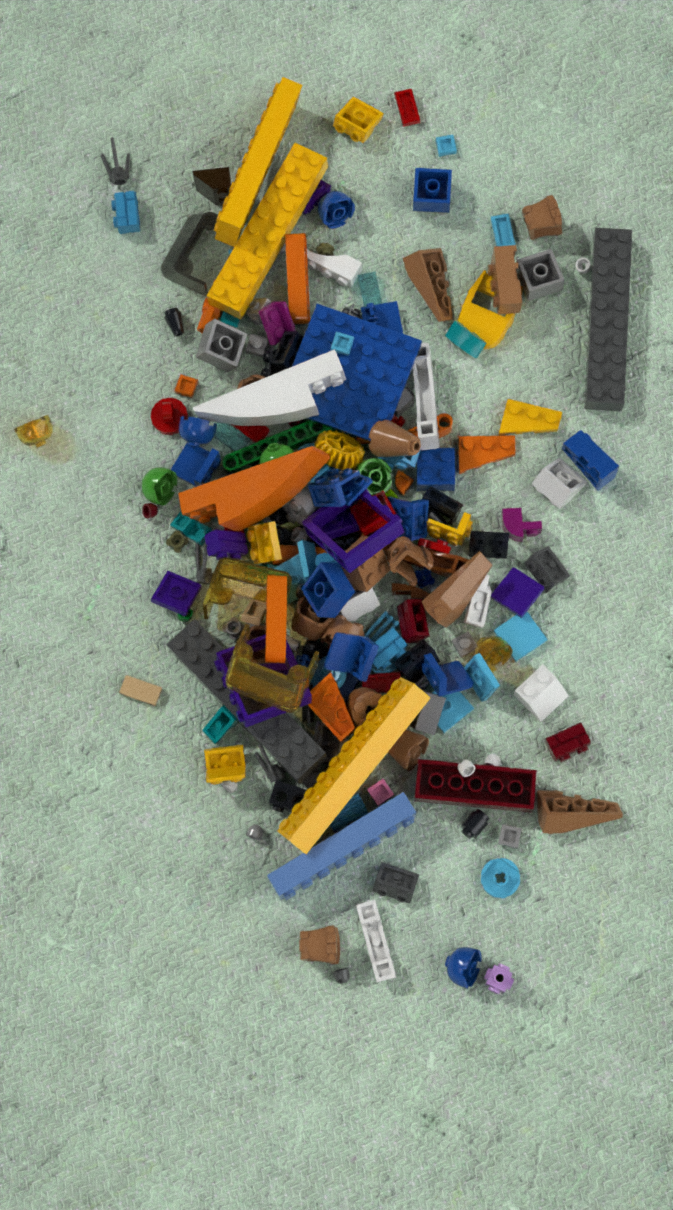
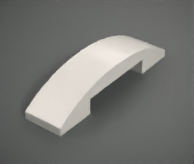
(375, 941)

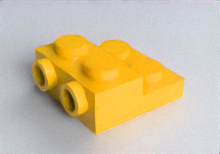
(357, 120)
(264, 543)

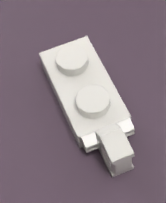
(478, 605)

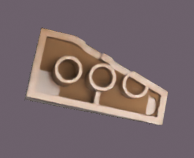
(427, 273)
(454, 594)
(566, 813)

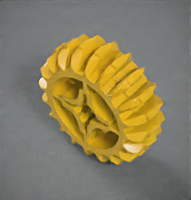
(343, 449)

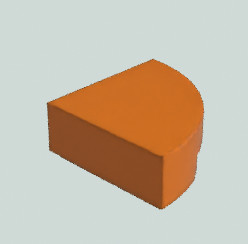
(403, 482)

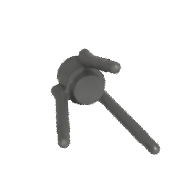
(118, 175)
(203, 575)
(273, 772)

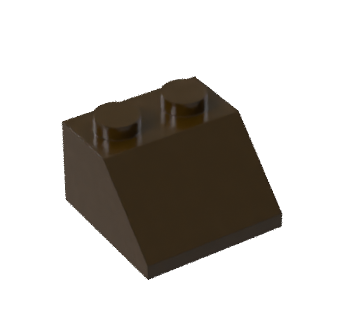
(213, 184)

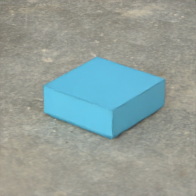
(446, 145)
(342, 343)

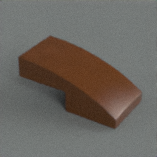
(404, 589)

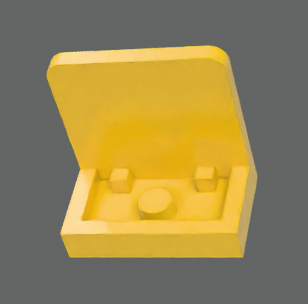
(452, 535)
(225, 764)

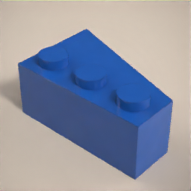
(590, 459)

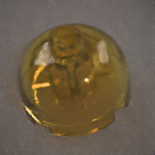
(35, 431)
(493, 650)

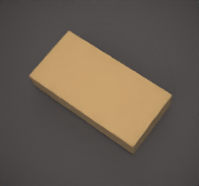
(254, 612)
(140, 690)

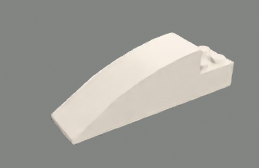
(278, 397)

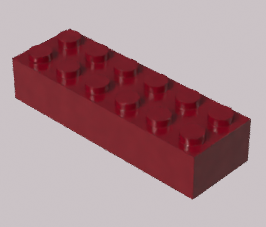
(486, 788)

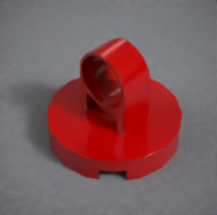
(167, 414)

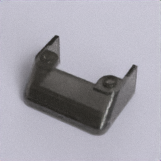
(176, 264)

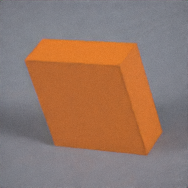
(186, 386)

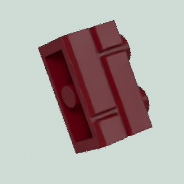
(413, 621)
(568, 742)

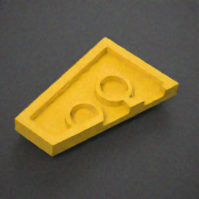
(525, 417)

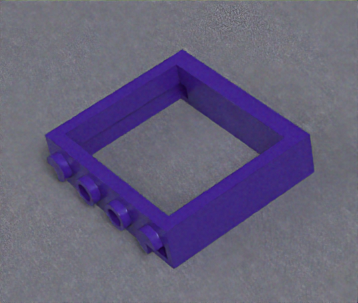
(365, 549)
(257, 644)

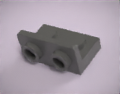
(546, 568)
(395, 883)

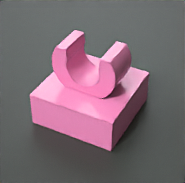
(380, 792)

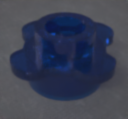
(424, 582)

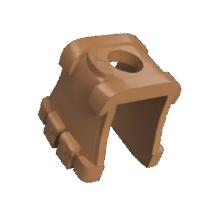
(543, 218)
(405, 548)
(320, 945)

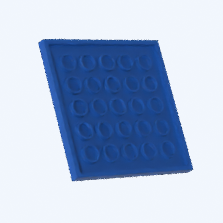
(373, 370)

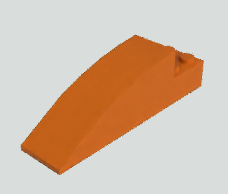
(253, 492)

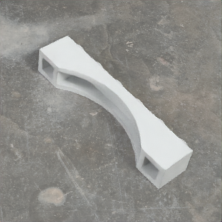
(341, 267)
(425, 399)

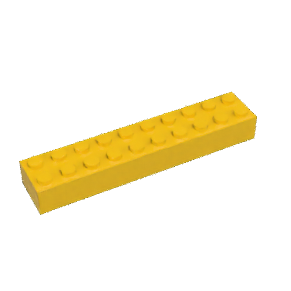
(257, 161)
(267, 231)
(353, 764)

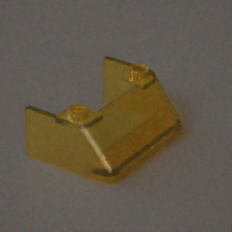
(240, 579)
(264, 683)

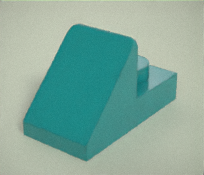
(220, 724)

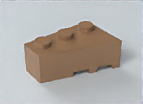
(505, 280)

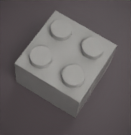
(539, 275)
(221, 345)

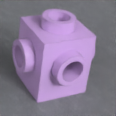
(494, 985)

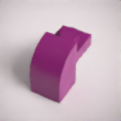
(513, 524)

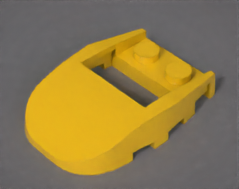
(482, 321)

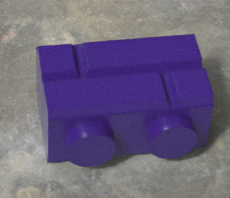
(226, 544)

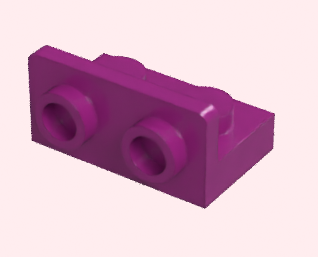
(276, 320)

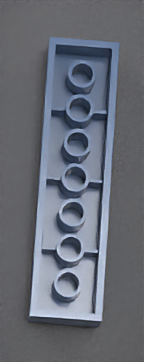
(342, 846)

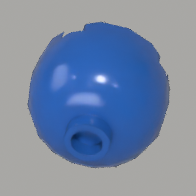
(335, 209)
(196, 431)
(462, 966)

